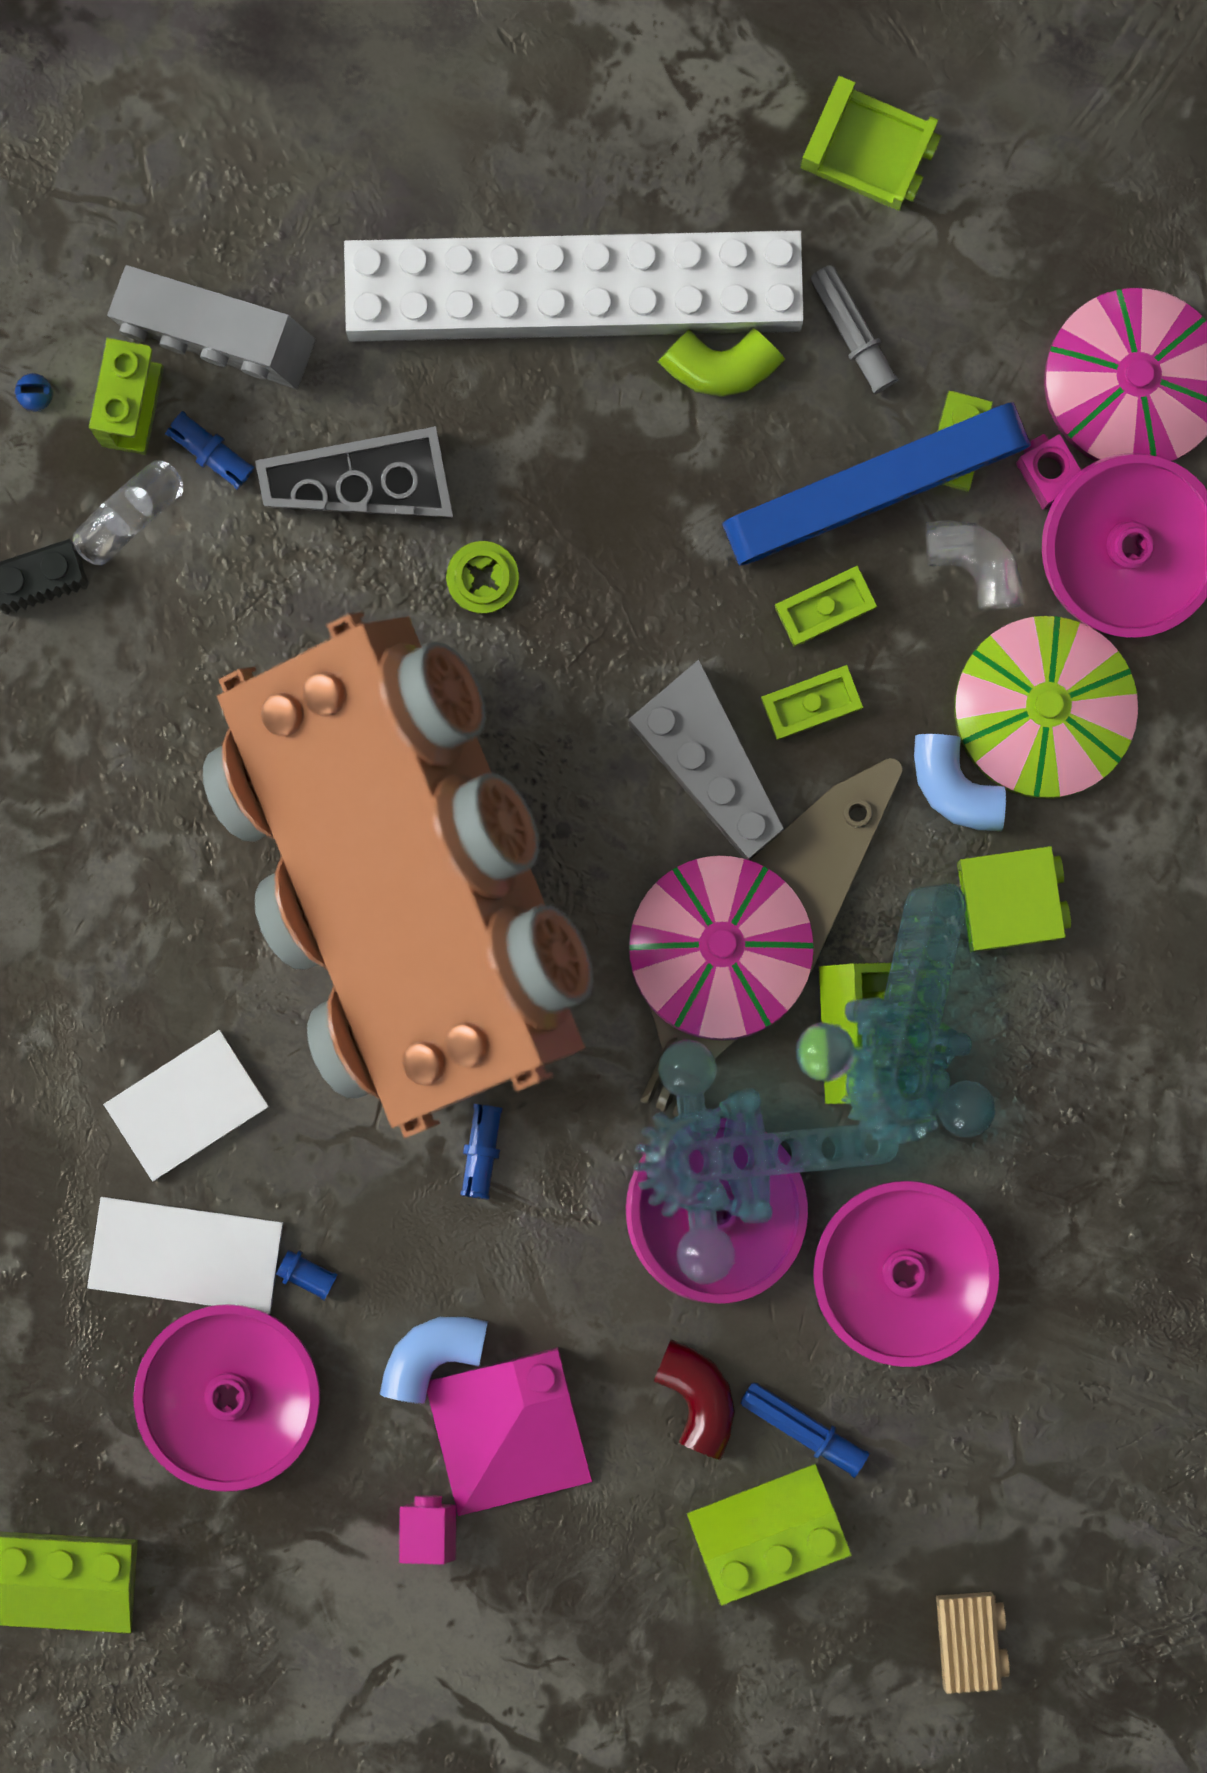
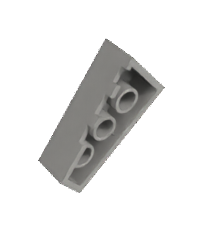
(211, 326)
(702, 752)

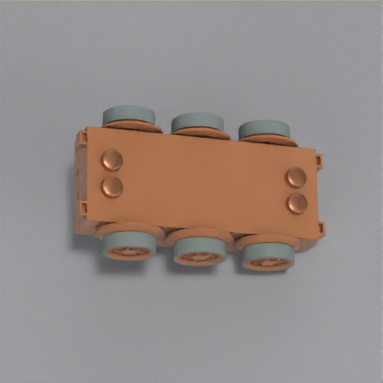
(398, 871)

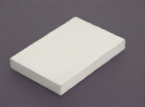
(186, 1105)

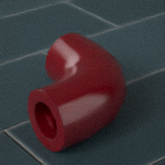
(706, 1395)

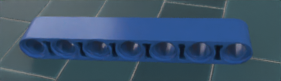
(876, 484)

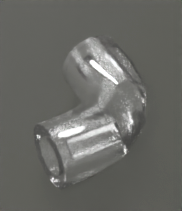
(127, 512)
(980, 553)

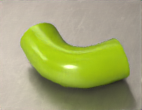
(721, 371)

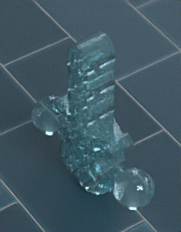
(892, 1073)
(705, 1250)

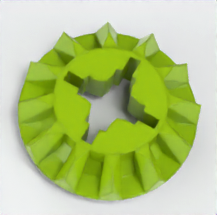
(479, 556)

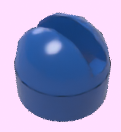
(33, 401)

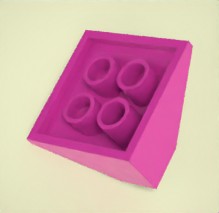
(508, 1431)

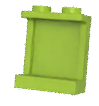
(870, 146)
(126, 397)

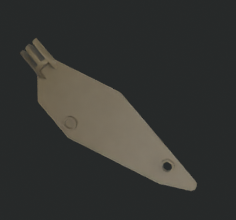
(819, 862)

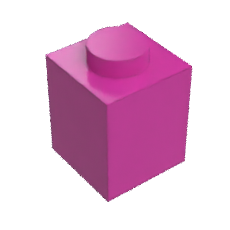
(427, 1531)

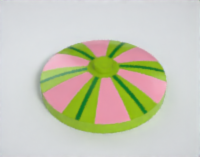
(1046, 707)

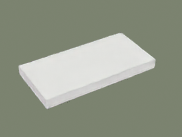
(184, 1254)

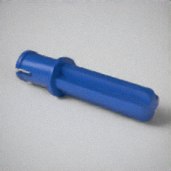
(804, 1429)

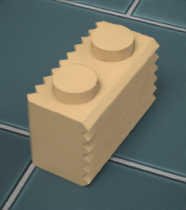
(970, 1642)

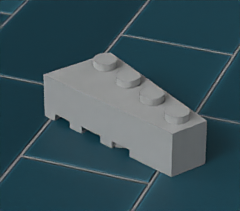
(371, 475)

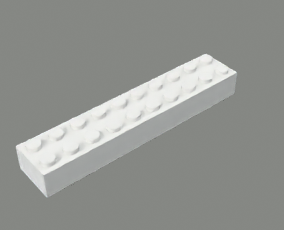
(573, 285)

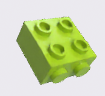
(1013, 899)

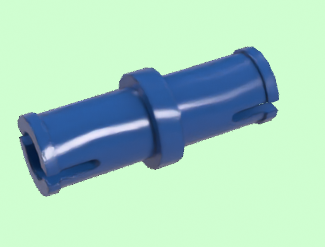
(209, 450)
(481, 1151)

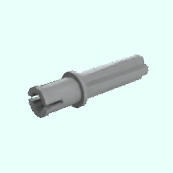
(854, 329)

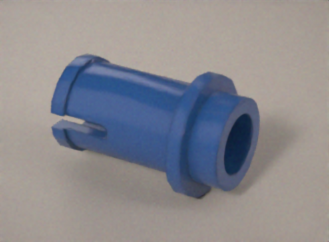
(306, 1274)

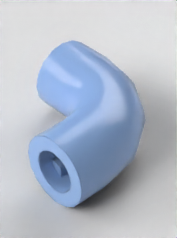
(950, 791)
(425, 1349)

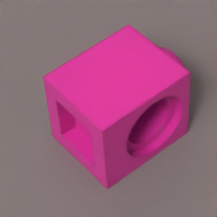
(1043, 488)

